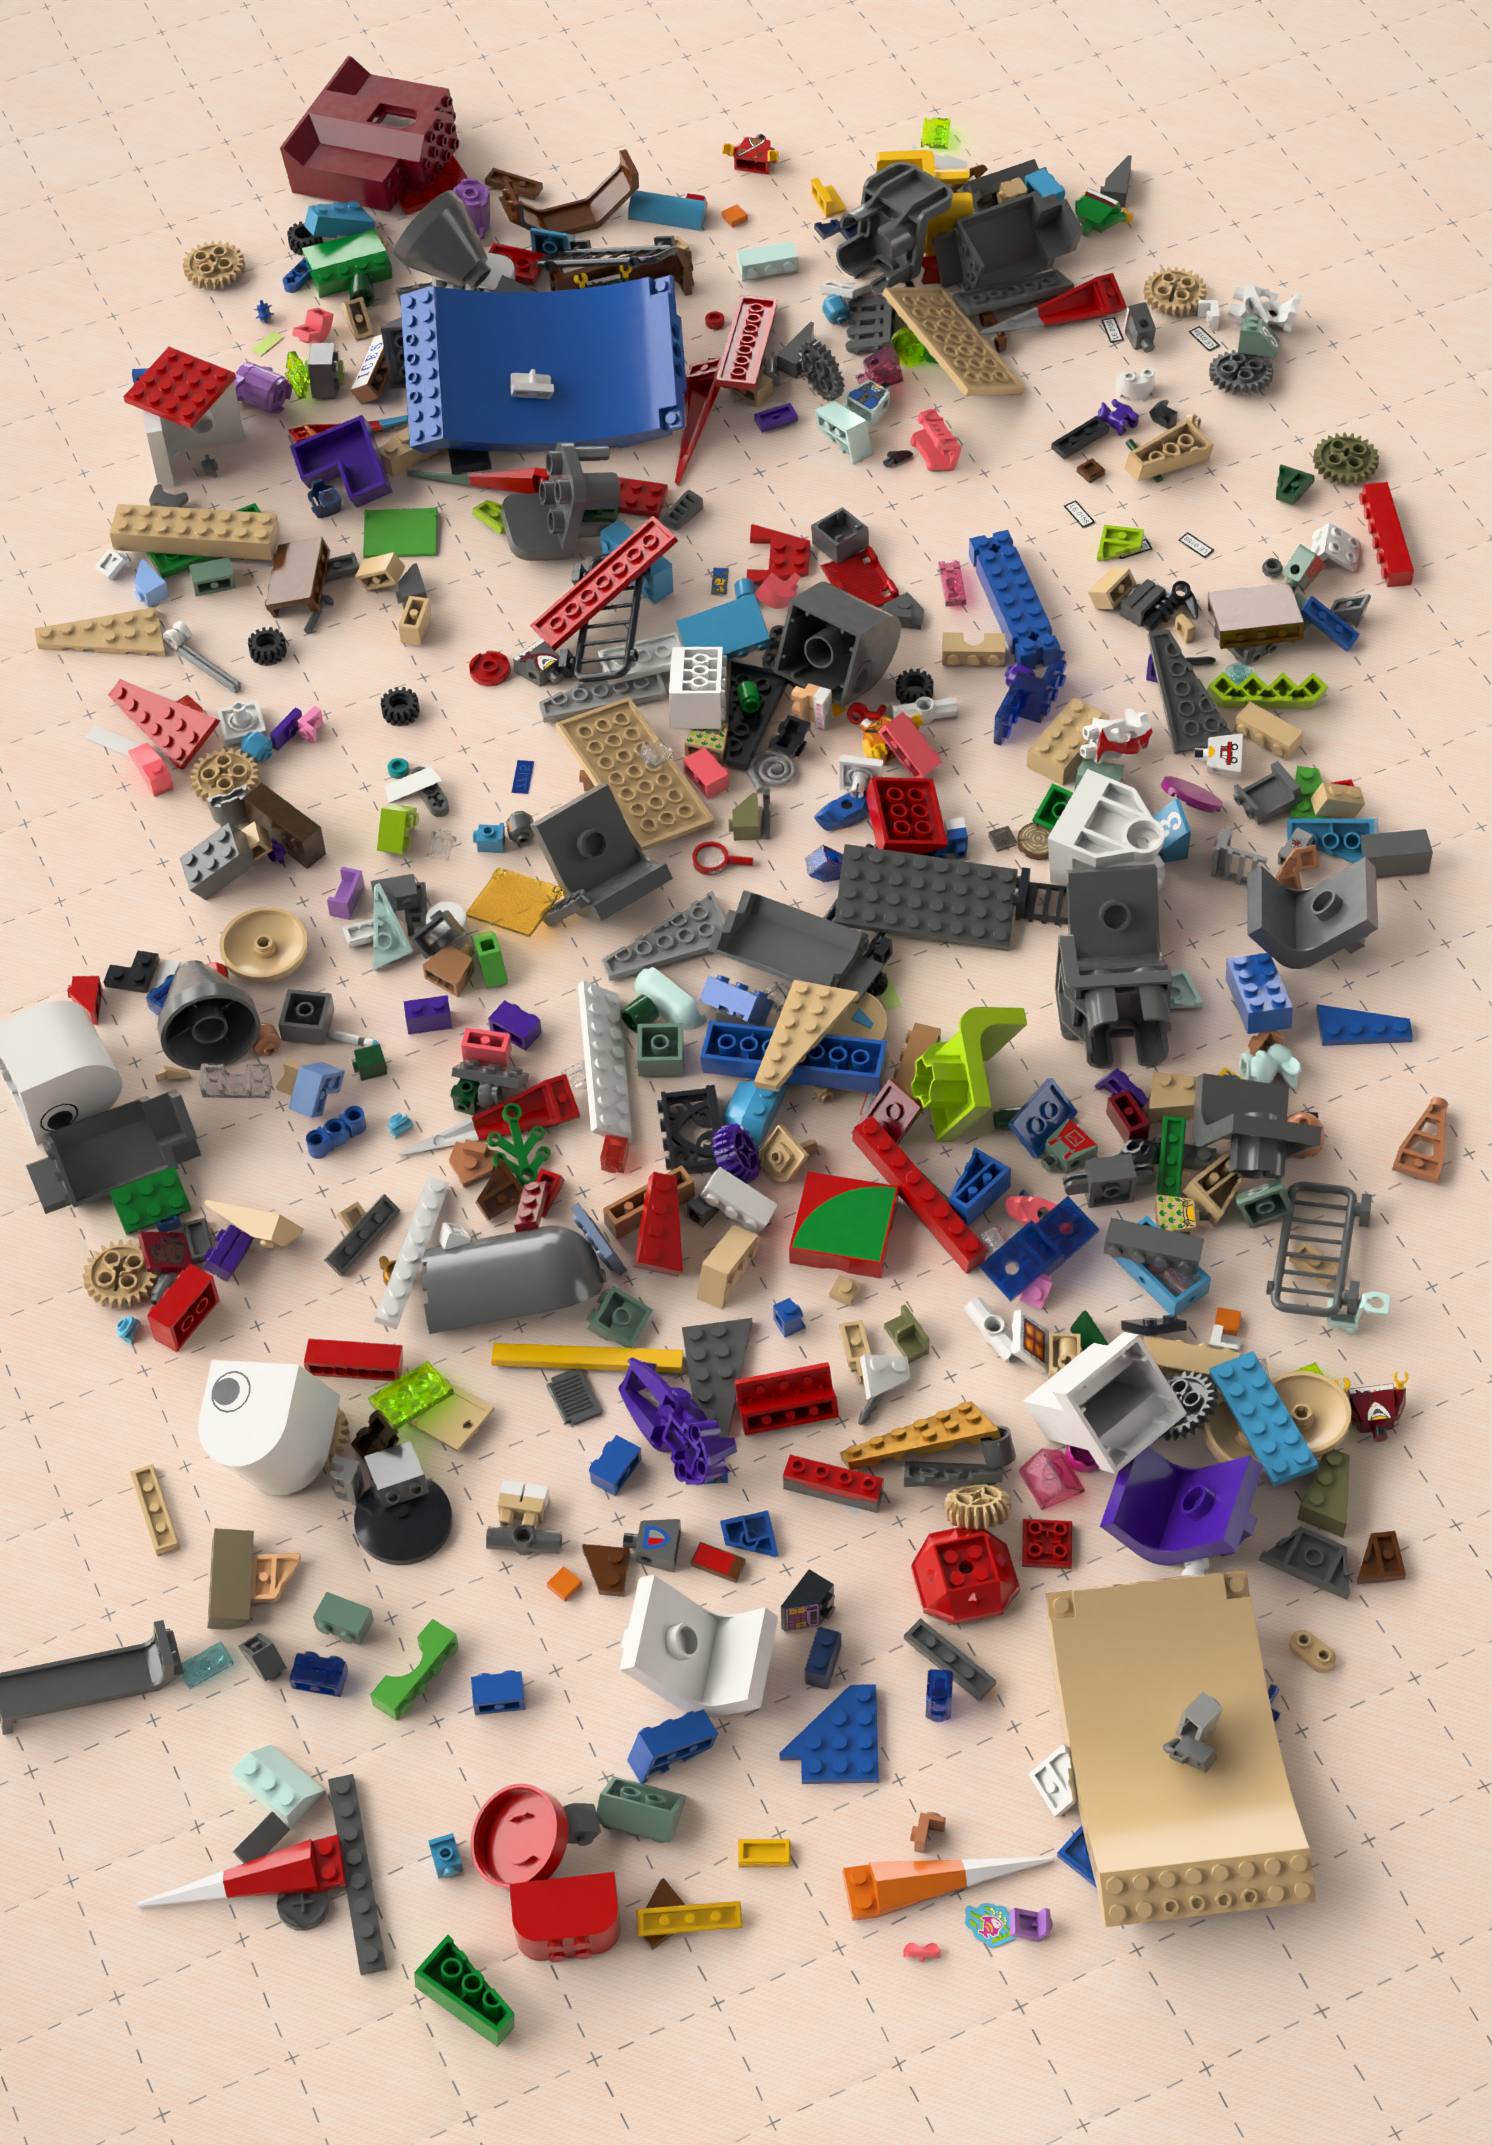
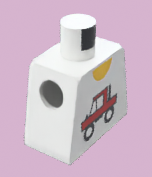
(1223, 755)

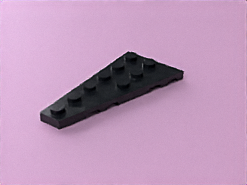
(746, 728)

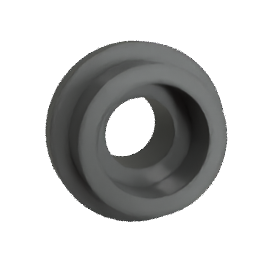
(1272, 567)

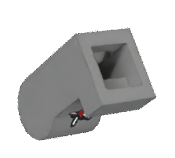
(1298, 839)

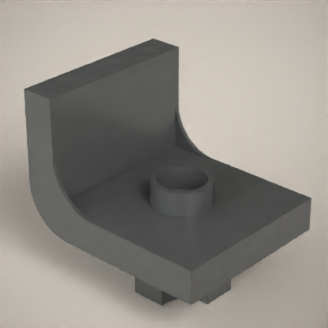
(595, 851)
(1115, 918)
(1312, 922)
(1255, 1122)

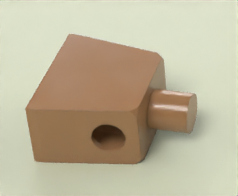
(450, 968)

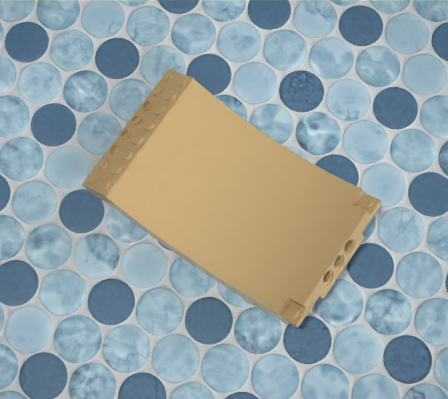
(1154, 1828)

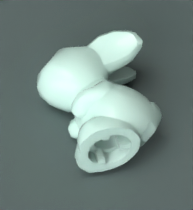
(1266, 1065)

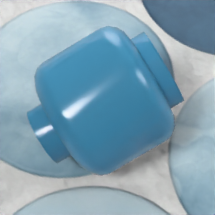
(836, 309)
(257, 746)

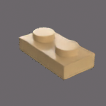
(1312, 1265)

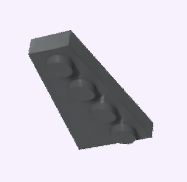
(942, 1473)

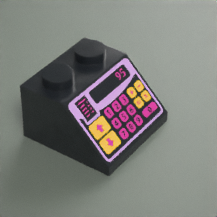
(808, 1603)

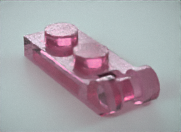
(952, 583)

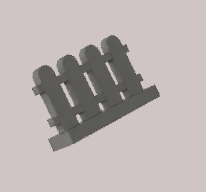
(876, 330)

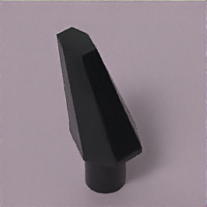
(896, 457)

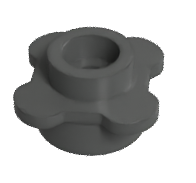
(209, 466)

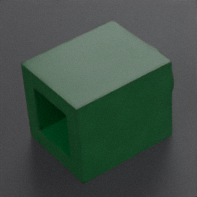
(369, 1062)

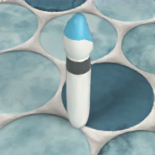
(349, 1038)

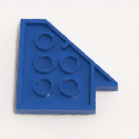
(840, 1741)

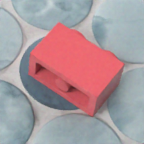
(706, 772)
(486, 1046)

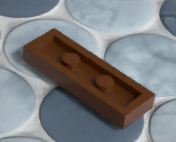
(524, 186)

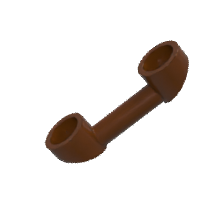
(977, 171)
(989, 319)

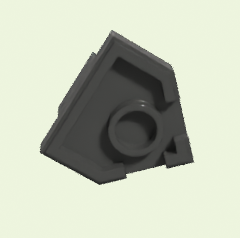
(907, 610)

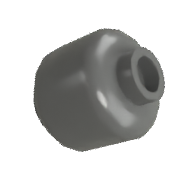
(519, 827)

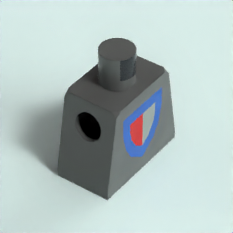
(656, 1543)

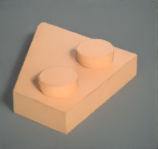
(271, 1575)

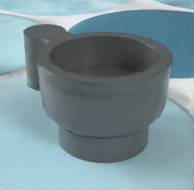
(489, 1094)

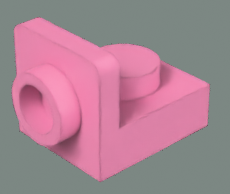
(310, 723)

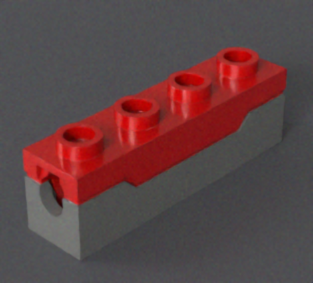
(833, 1483)

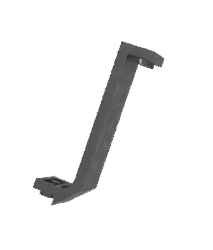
(89, 1678)

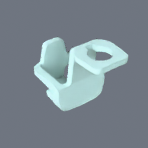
(1350, 1322)

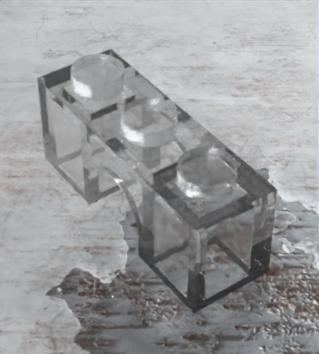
(219, 1083)

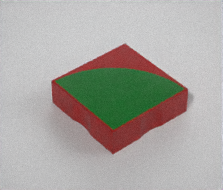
(844, 1224)

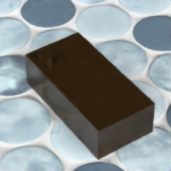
(286, 825)

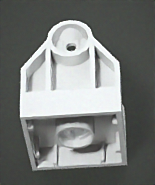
(1104, 828)

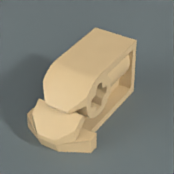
(1061, 1351)

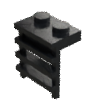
(468, 461)
(1026, 899)

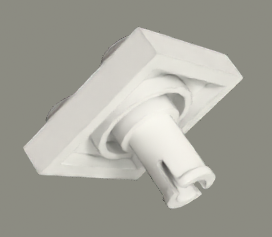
(240, 720)
(857, 772)

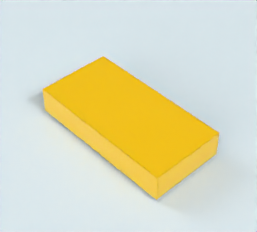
(763, 1852)

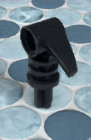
(1170, 604)

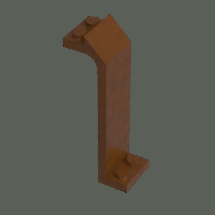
(678, 266)

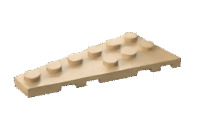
(112, 634)
(803, 1023)

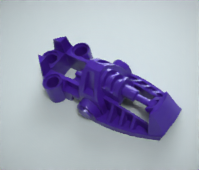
(676, 1425)

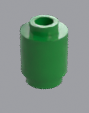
(749, 696)

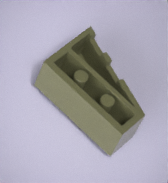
(1327, 1494)

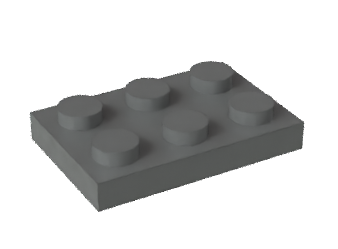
(491, 1073)

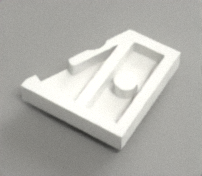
(883, 1373)
(1056, 1780)

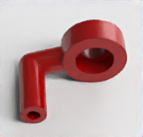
(864, 713)

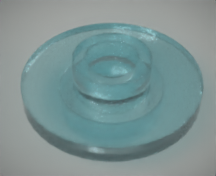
(1238, 672)

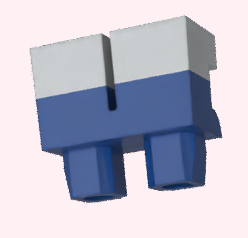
(956, 838)

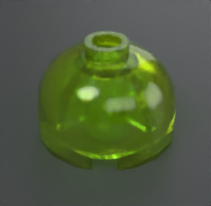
(908, 347)

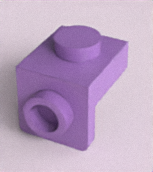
(1030, 1924)

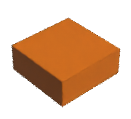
(734, 215)
(1229, 1320)
(564, 1584)

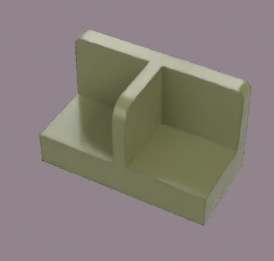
(908, 1335)

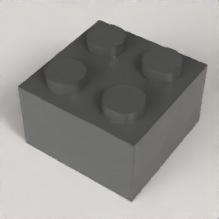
(306, 1017)

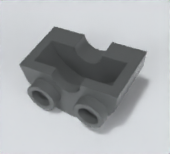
(229, 807)

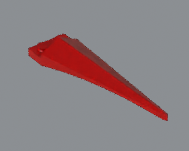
(698, 404)

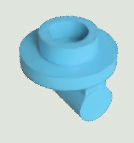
(399, 1124)
(127, 1328)

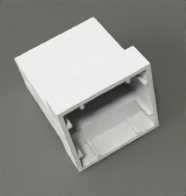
(1107, 1402)

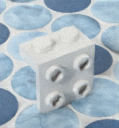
(1337, 545)

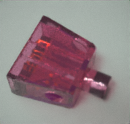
(882, 367)

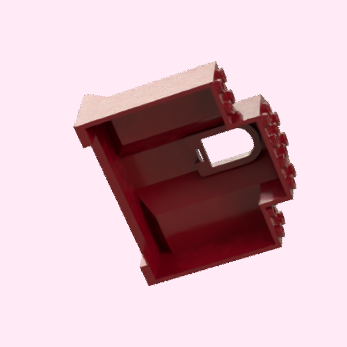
(348, 157)

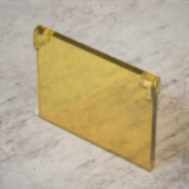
(514, 902)

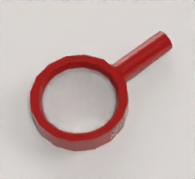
(713, 858)

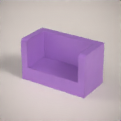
(347, 894)

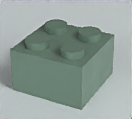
(660, 1049)

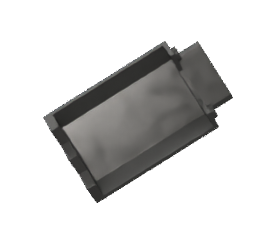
(795, 945)

